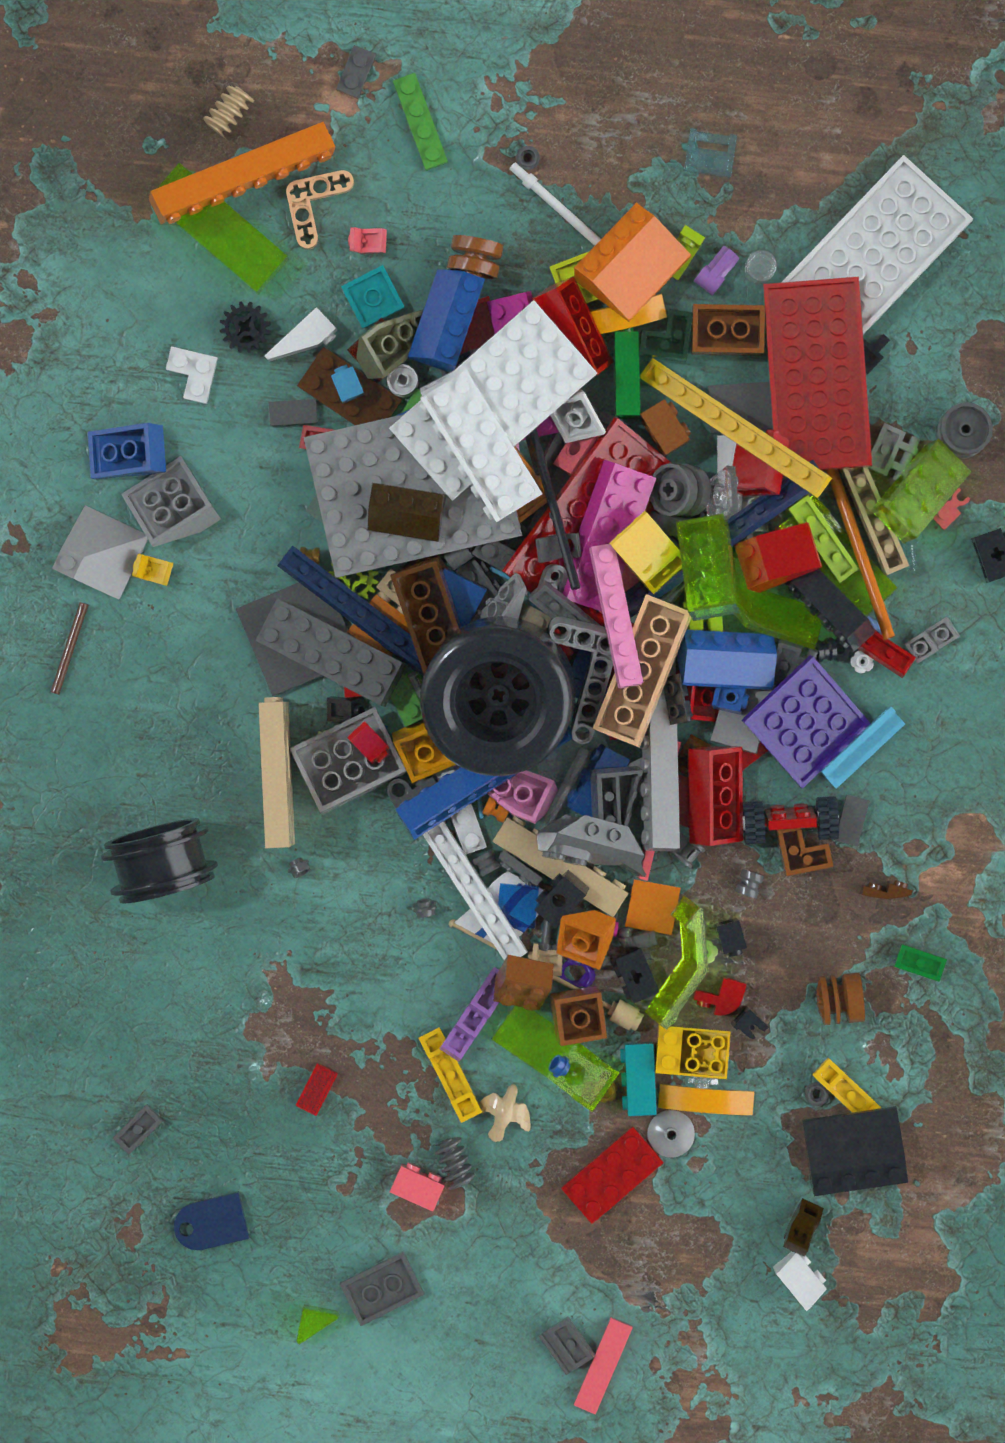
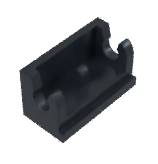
(747, 1019)

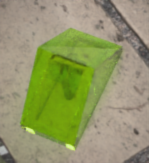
(314, 1320)

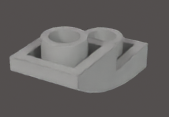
(932, 639)

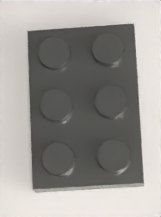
(382, 1288)

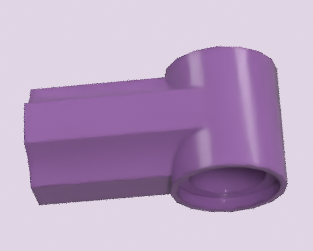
(713, 274)

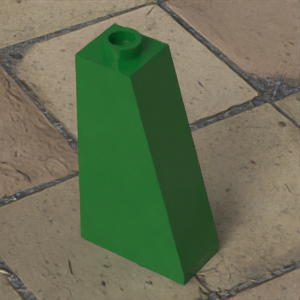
(627, 374)

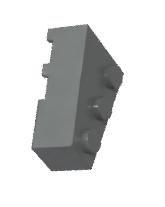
(614, 793)

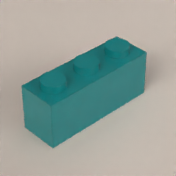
(638, 1078)

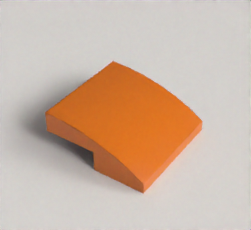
(390, 612)
(652, 907)

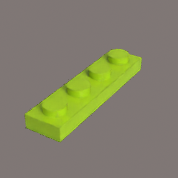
(826, 541)

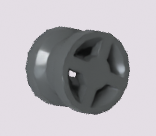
(486, 862)

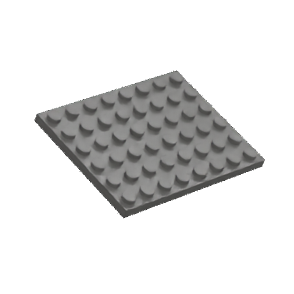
(343, 473)

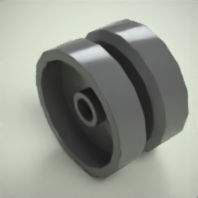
(977, 426)
(680, 490)

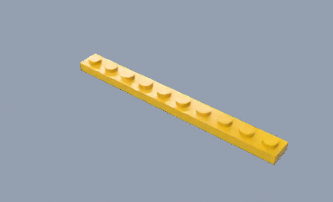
(735, 428)

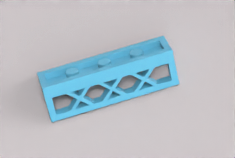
(863, 747)

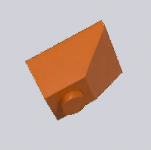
(586, 937)

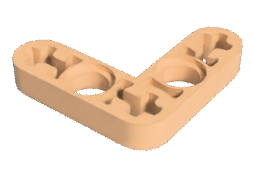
(304, 201)

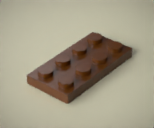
(373, 406)

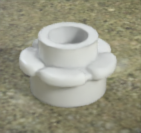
(861, 668)

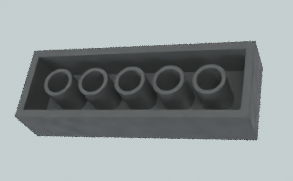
(331, 652)

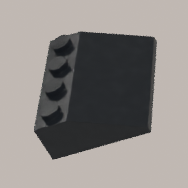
(855, 1151)

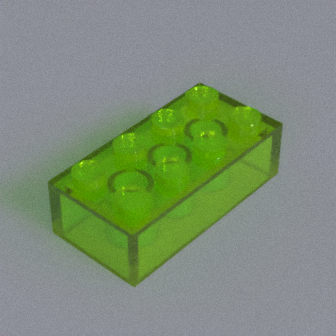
(921, 491)
(708, 567)

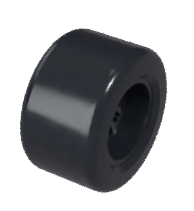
(472, 738)

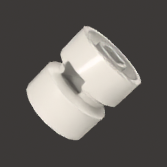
(402, 381)

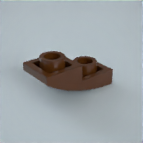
(892, 891)

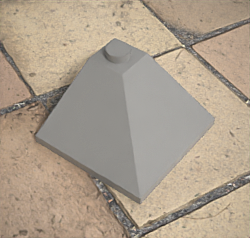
(171, 504)
(100, 552)

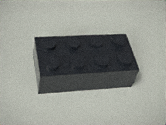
(832, 608)

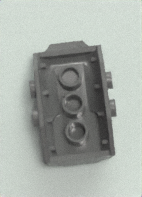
(591, 842)

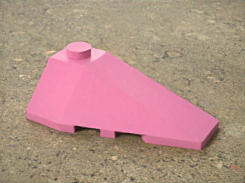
(526, 795)

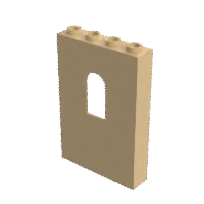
(276, 773)

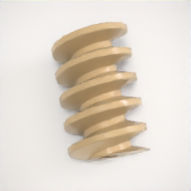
(227, 110)

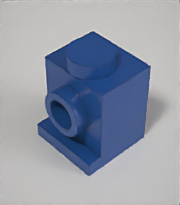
(721, 703)

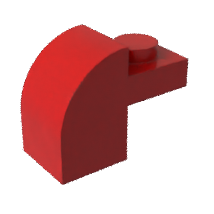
(728, 998)

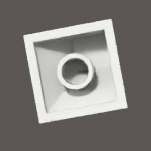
(577, 419)

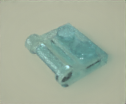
(710, 161)

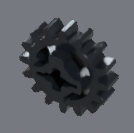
(237, 321)

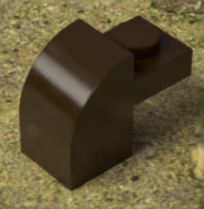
(802, 1227)

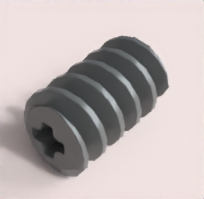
(454, 1162)

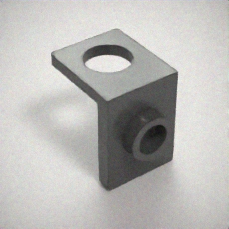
(549, 549)

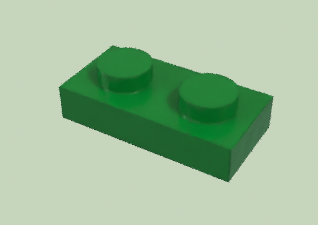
(920, 962)

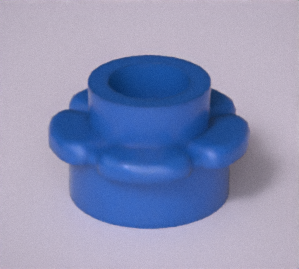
(559, 1066)

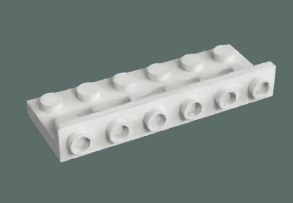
(480, 446)

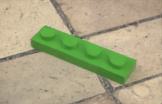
(420, 121)

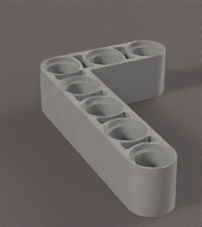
(592, 674)

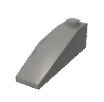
(506, 603)

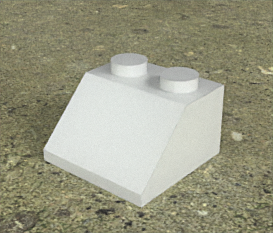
(800, 1279)

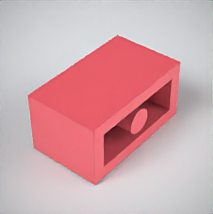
(418, 1186)

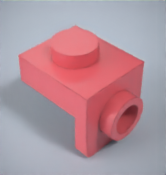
(367, 240)

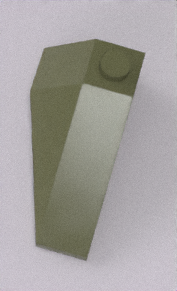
(387, 345)

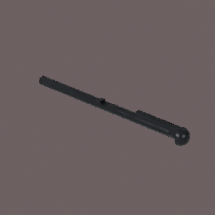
(540, 468)

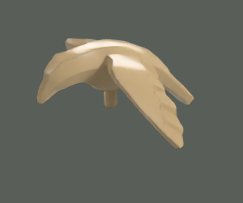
(505, 1111)

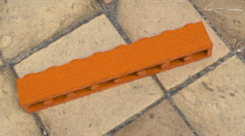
(242, 173)

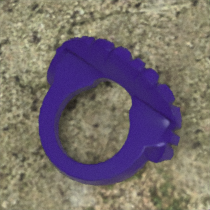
(587, 978)

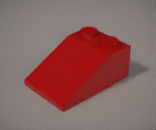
(778, 557)

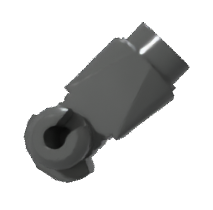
(639, 939)

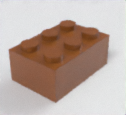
(727, 329)

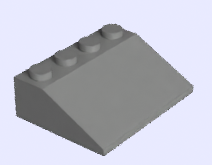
(338, 770)

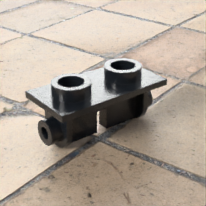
(675, 693)

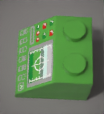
(407, 697)

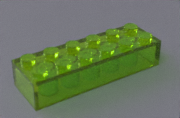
(231, 240)

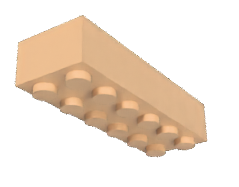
(657, 640)

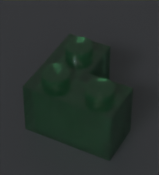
(673, 343)

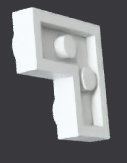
(199, 369)

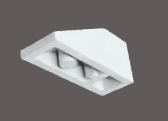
(307, 335)

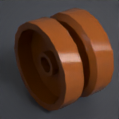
(475, 256)

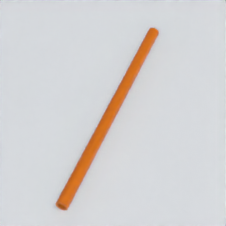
(860, 554)

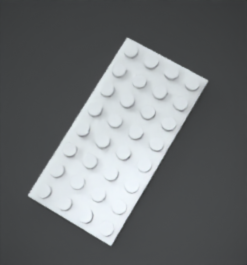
(887, 239)
(522, 376)

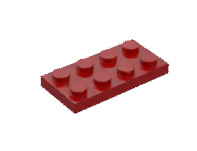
(612, 1175)

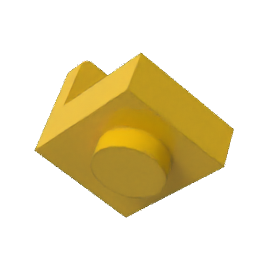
(152, 569)

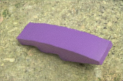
(472, 1019)

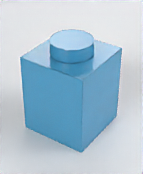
(347, 383)

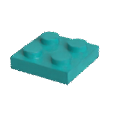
(372, 297)

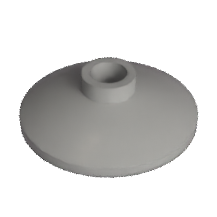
(665, 1122)

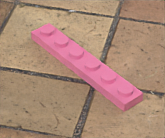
(616, 616)

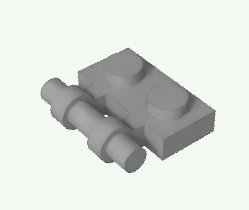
(886, 448)

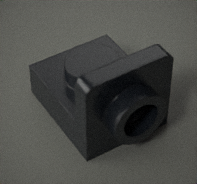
(343, 709)

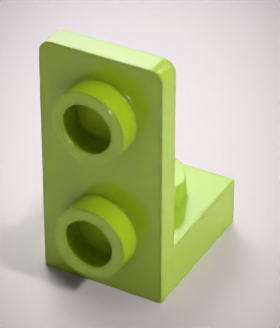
(691, 242)

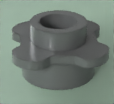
(424, 907)

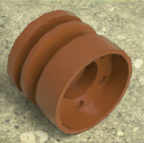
(841, 999)

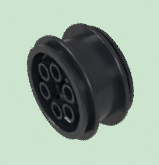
(159, 861)

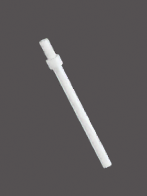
(530, 182)

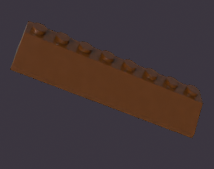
(430, 613)

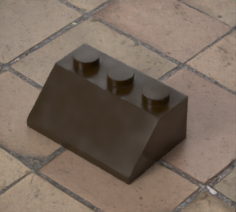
(405, 512)

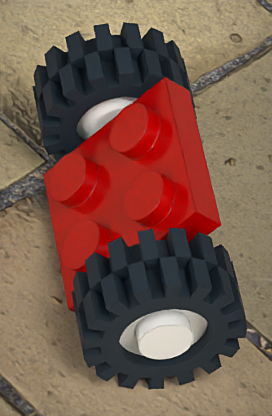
(799, 816)

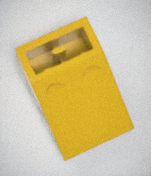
(648, 552)
(692, 1052)

